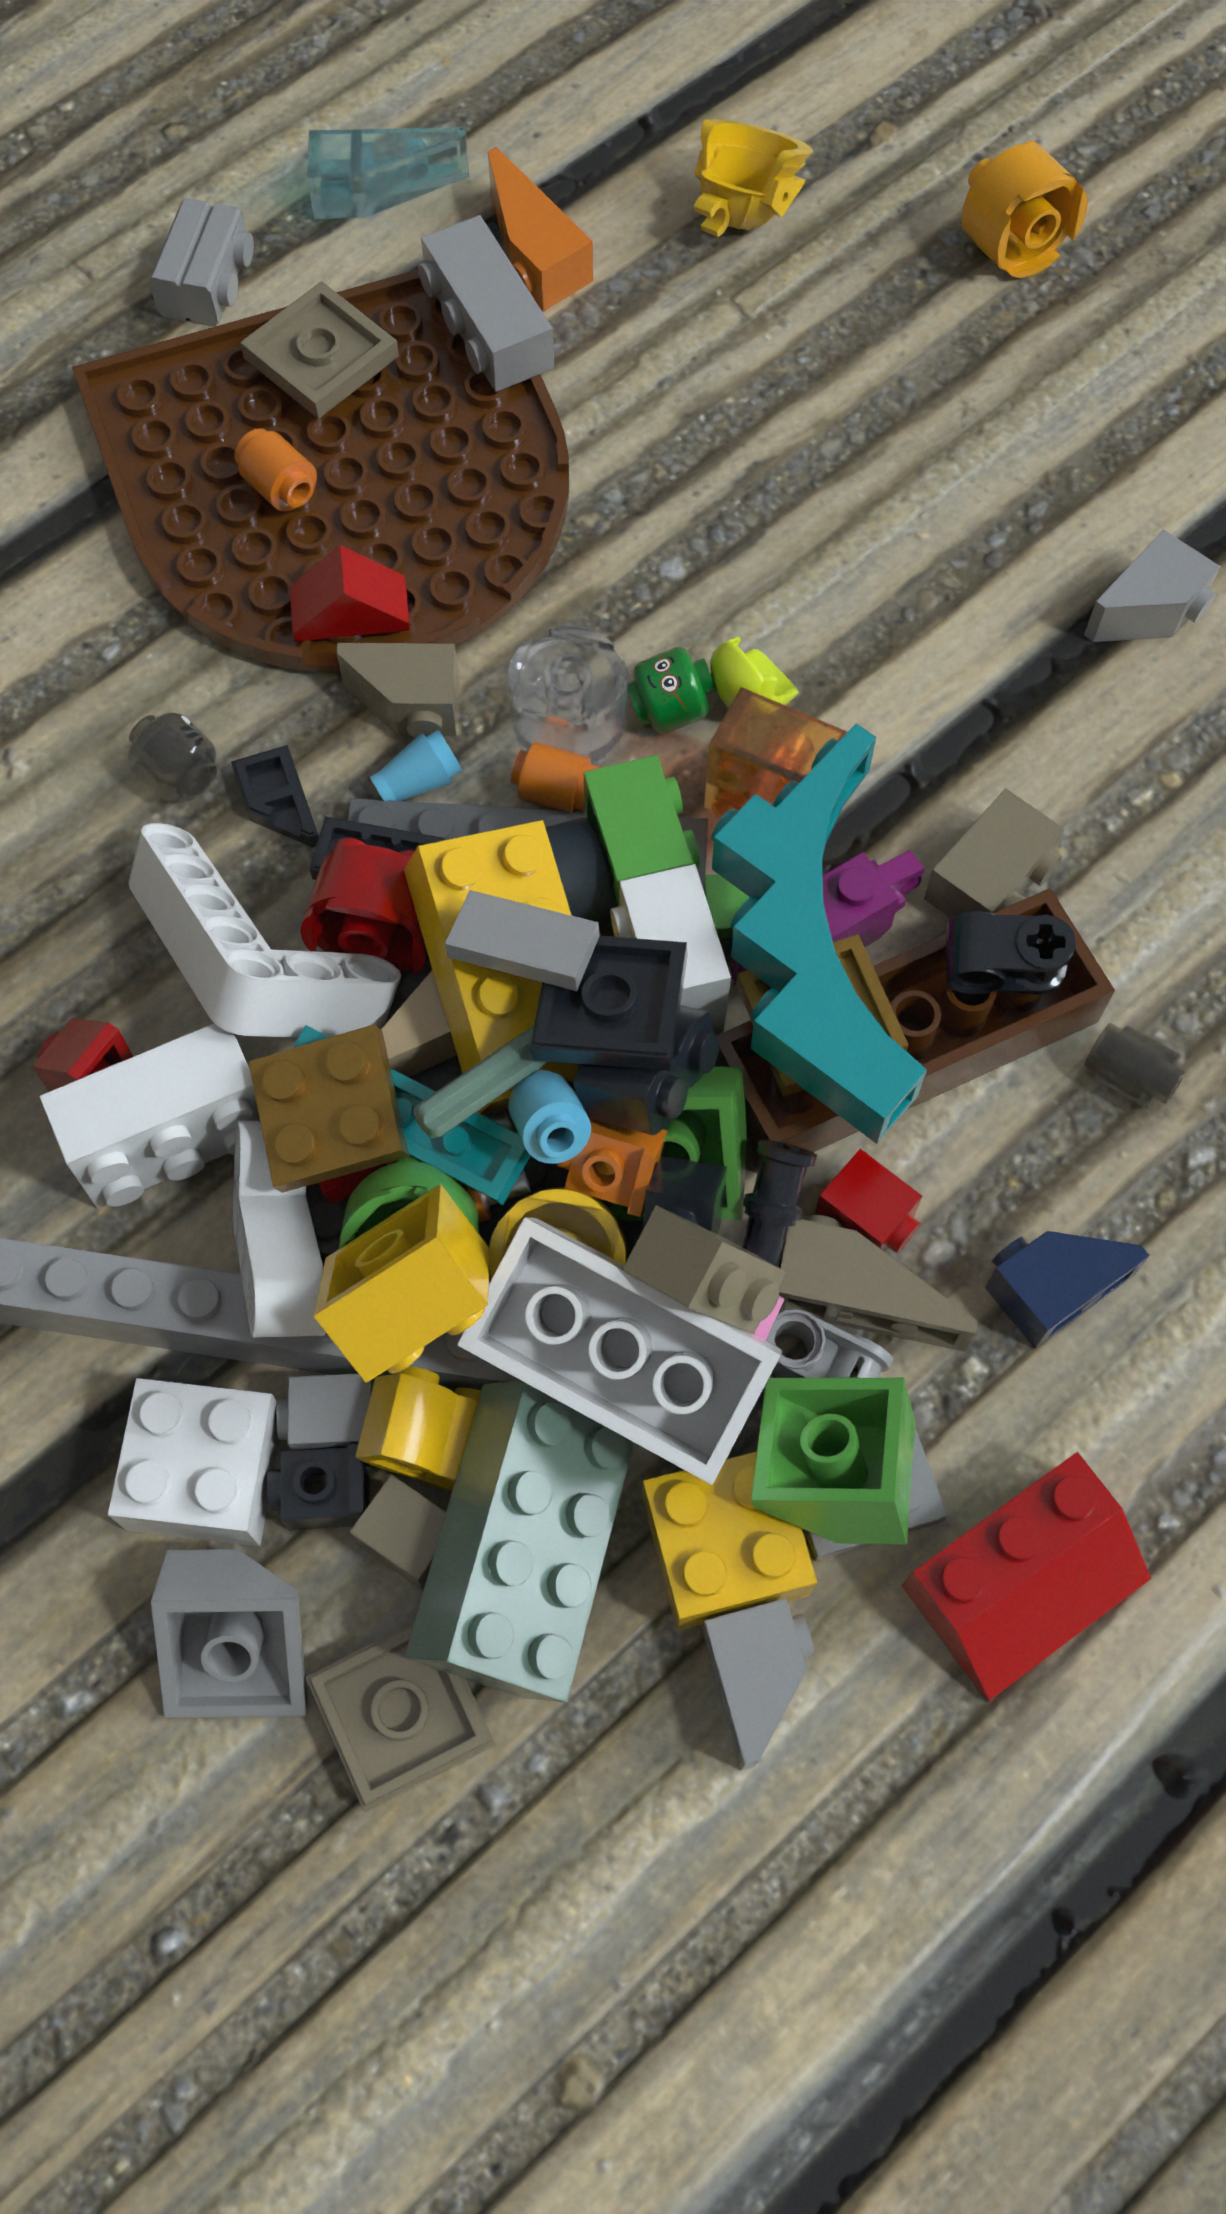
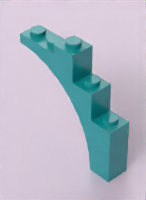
(811, 1016)

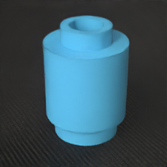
(549, 1117)

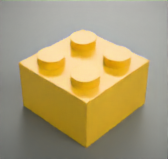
(404, 1285)
(719, 1548)

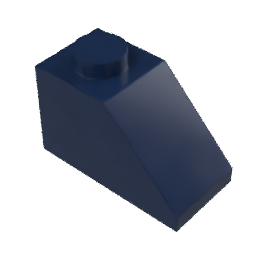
(1058, 1279)

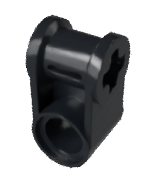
(1003, 953)

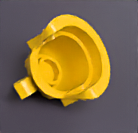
(746, 174)

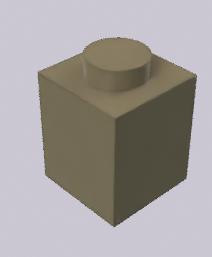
(401, 1530)

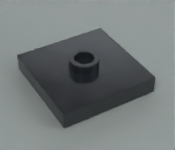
(621, 1009)

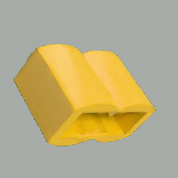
(417, 1427)

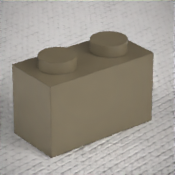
(996, 859)
(704, 1271)

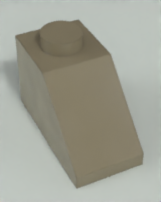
(404, 684)

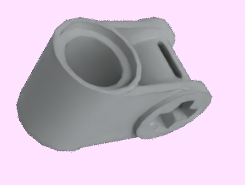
(829, 1350)

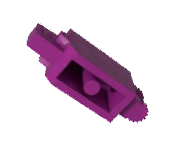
(864, 897)

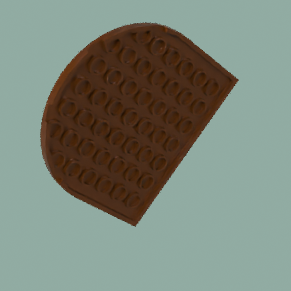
(410, 471)

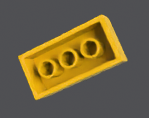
(482, 1003)

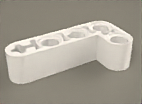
(273, 1244)

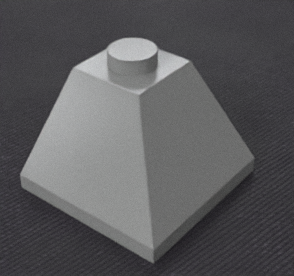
(227, 1637)

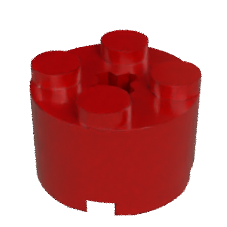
(364, 906)

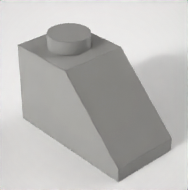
(1155, 593)
(757, 1670)

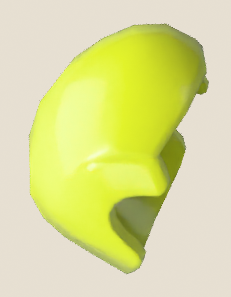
(749, 670)

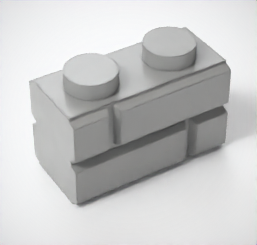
(201, 262)

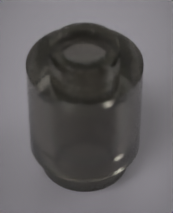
(1135, 1065)

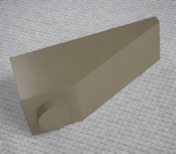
(861, 1287)

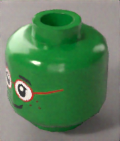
(671, 690)

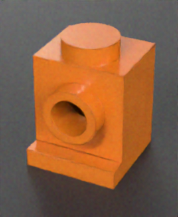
(630, 1165)

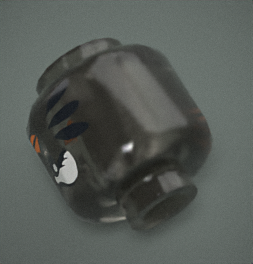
(172, 756)

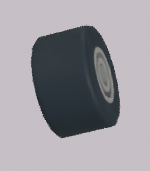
(583, 870)

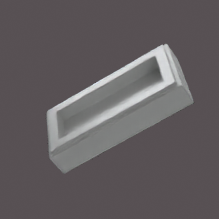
(522, 940)

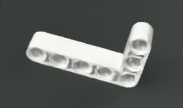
(231, 965)

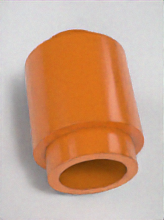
(275, 469)
(551, 777)

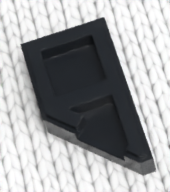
(275, 794)

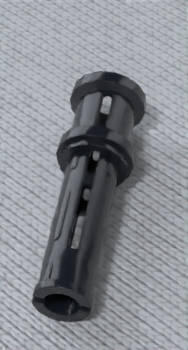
(775, 1197)

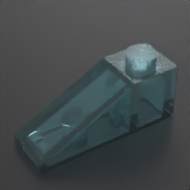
(378, 169)

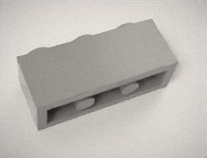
(486, 303)

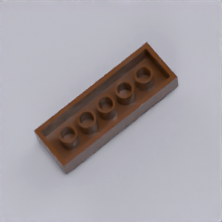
(945, 1030)

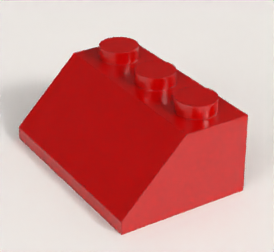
(1030, 1576)

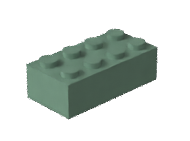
(521, 1545)

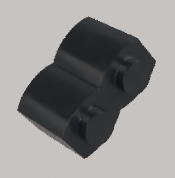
(645, 1097)

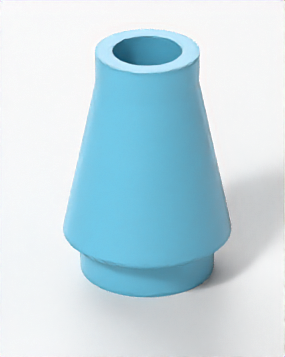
(417, 769)

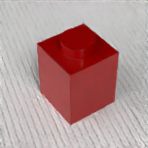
(872, 1203)

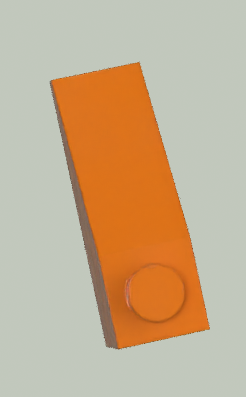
(537, 236)

